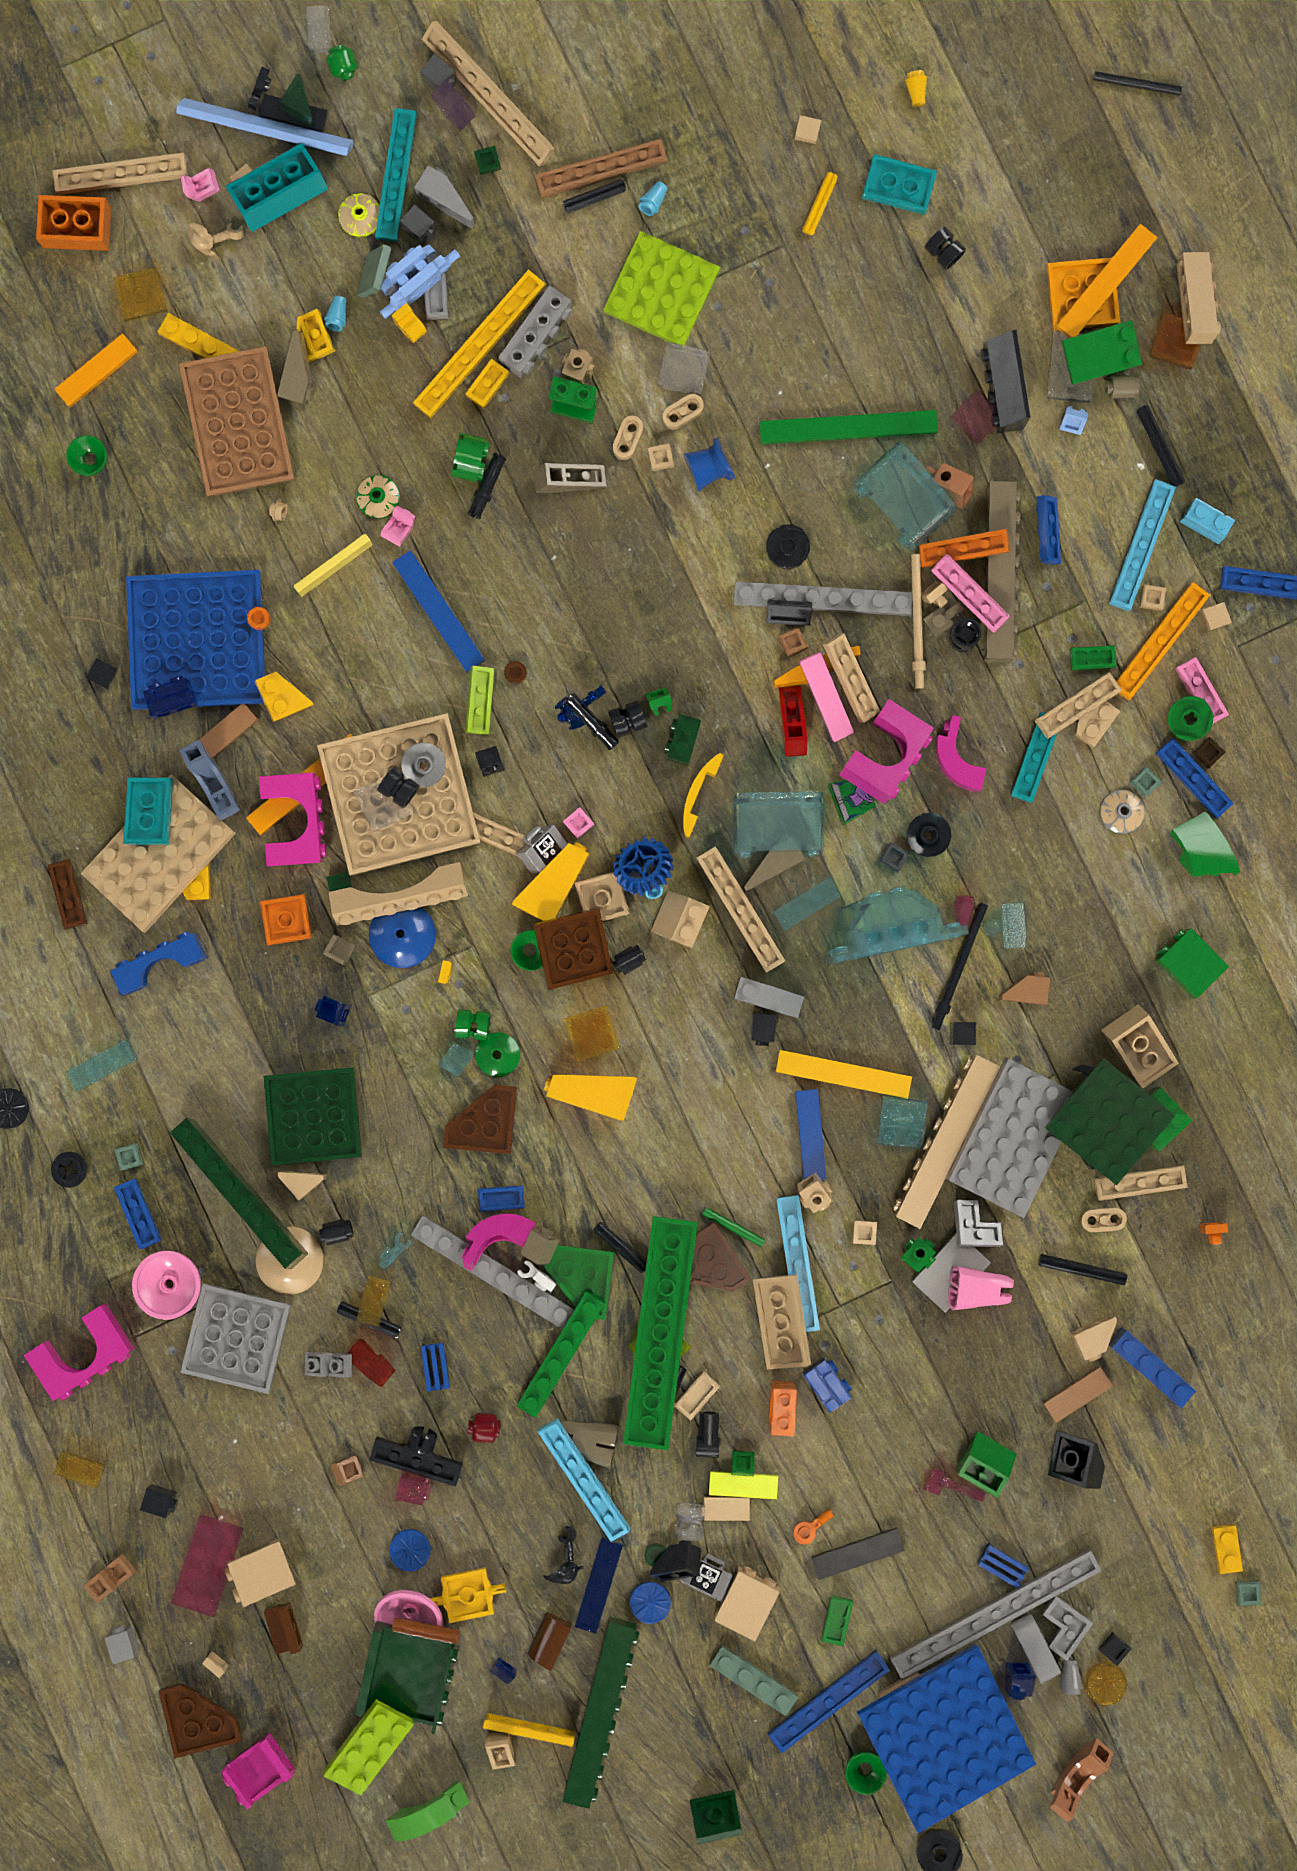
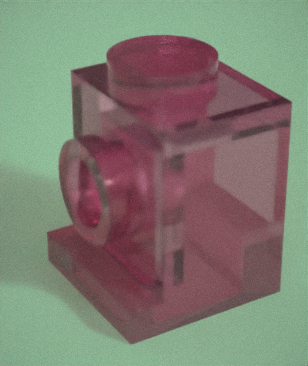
(406, 1483)

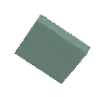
(374, 271)

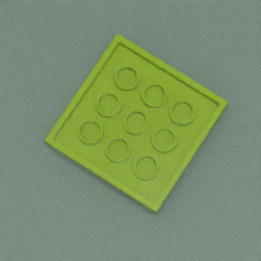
(661, 289)

